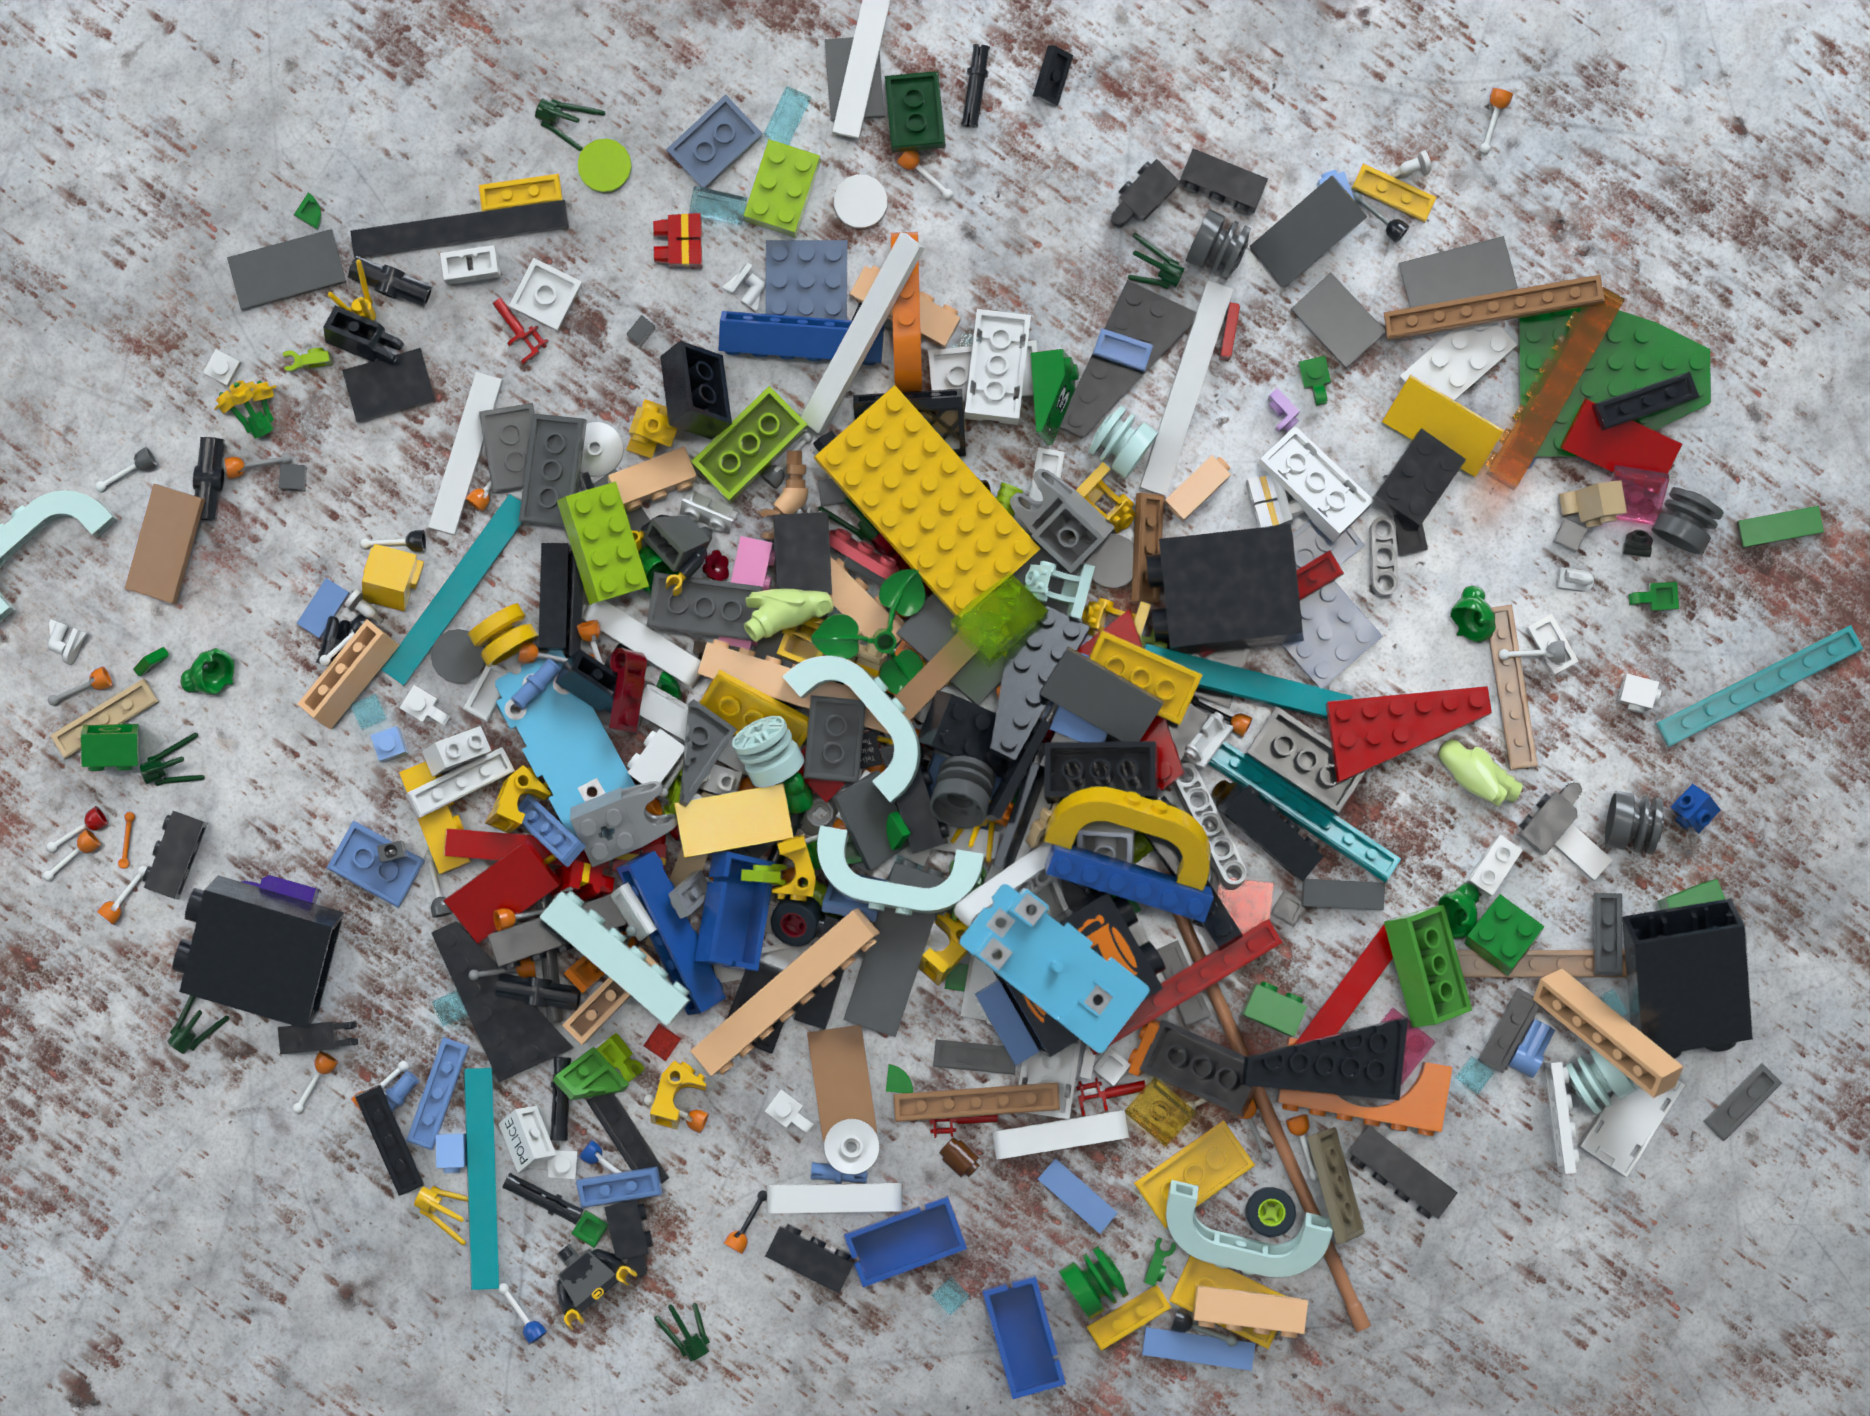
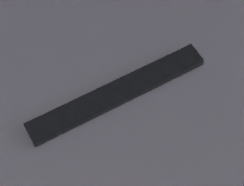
(459, 229)

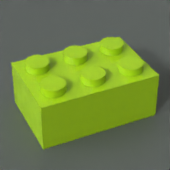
(782, 188)

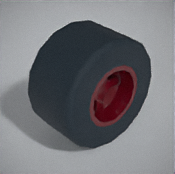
(796, 920)

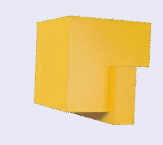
(390, 576)
(797, 642)

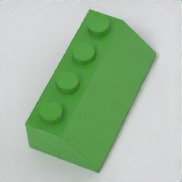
(1428, 966)

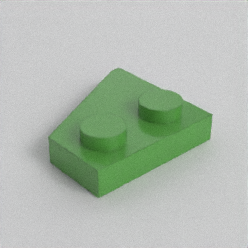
(590, 1077)

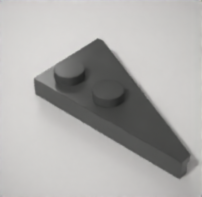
(704, 743)

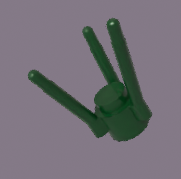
(551, 111)
(1169, 272)
(866, 529)
(156, 769)
(183, 1036)
(694, 1346)

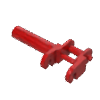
(518, 329)
(1108, 1093)
(960, 1120)

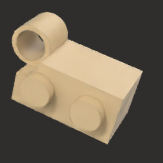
(1595, 503)

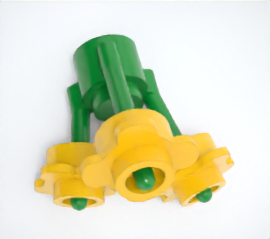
(241, 393)

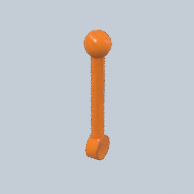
(124, 862)

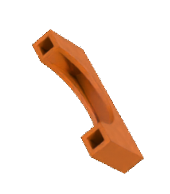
(1419, 1107)

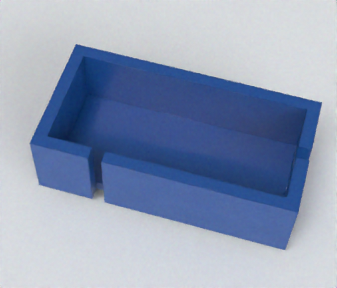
(733, 914)
(905, 1241)
(1024, 1337)

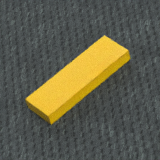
(520, 192)
(1394, 193)
(1129, 1317)

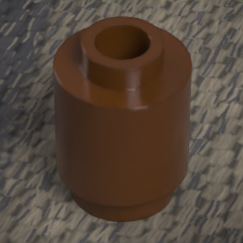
(960, 1157)

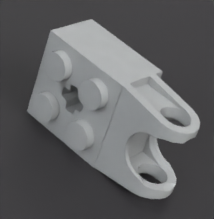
(1063, 521)
(626, 818)

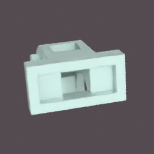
(1074, 587)

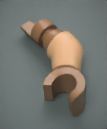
(794, 493)

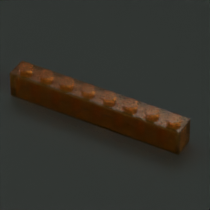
(1552, 390)

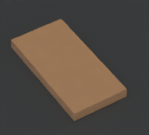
(164, 543)
(841, 1076)

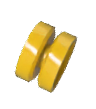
(502, 634)

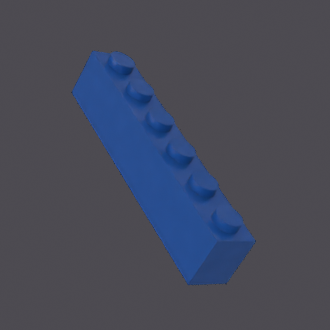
(788, 336)
(1128, 881)
(674, 936)

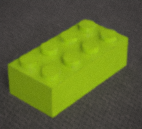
(749, 444)
(602, 543)

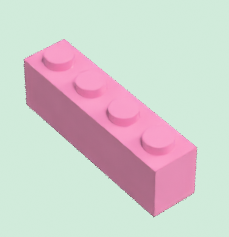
(751, 569)

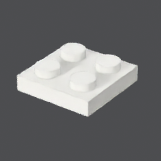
(545, 294)

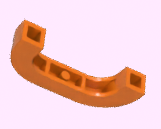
(907, 331)

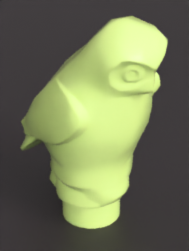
(783, 610)
(1479, 773)

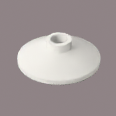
(610, 449)
(854, 1132)

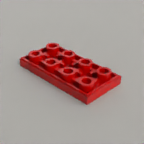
(1621, 445)
(509, 884)

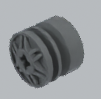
(1218, 244)
(1689, 516)
(962, 792)
(1638, 823)

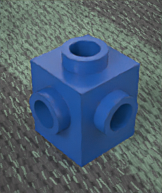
(1695, 809)

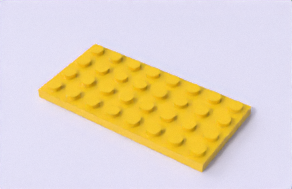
(926, 501)

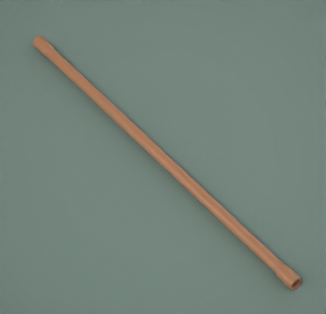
(1353, 1306)

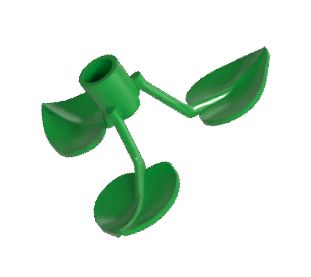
(839, 632)

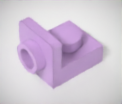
(1282, 405)

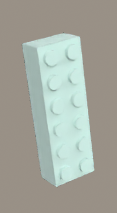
(615, 958)

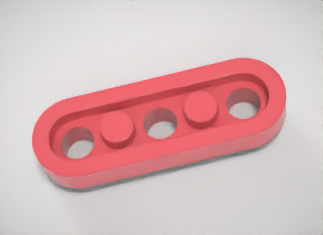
(862, 553)

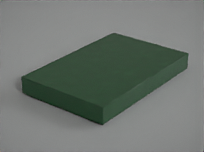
(915, 111)

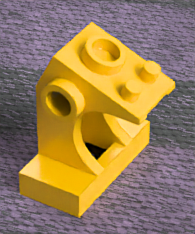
(650, 428)
(1094, 488)
(1096, 614)
(505, 811)
(798, 852)
(939, 964)
(663, 1109)

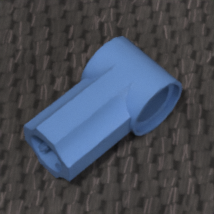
(1530, 1052)

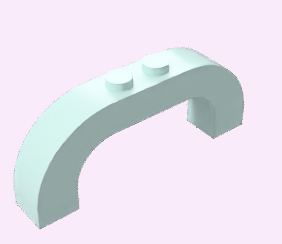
(36, 515)
(906, 759)
(903, 898)
(1241, 1252)

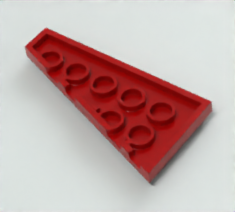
(1384, 727)

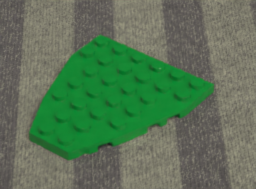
(1628, 358)

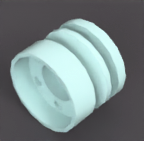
(1122, 441)
(768, 751)
(1598, 1080)

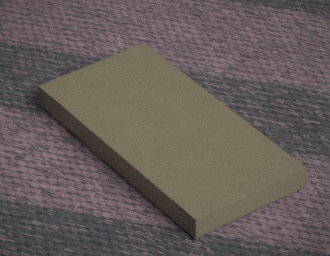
(1336, 1185)

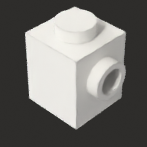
(1638, 693)

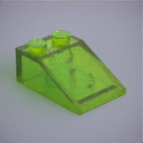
(998, 618)

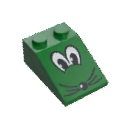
(1053, 389)

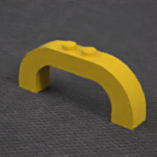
(1138, 814)

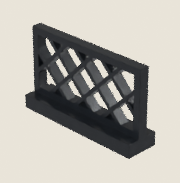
(926, 402)

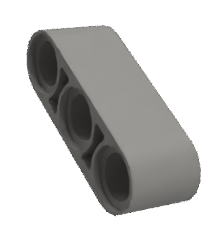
(1377, 568)

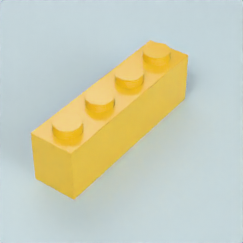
(436, 822)

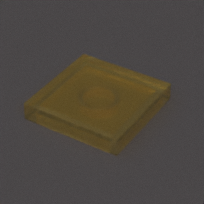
(1160, 1111)

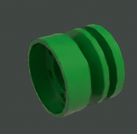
(1094, 1282)

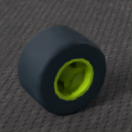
(1277, 1218)

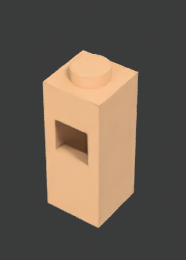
(1198, 487)

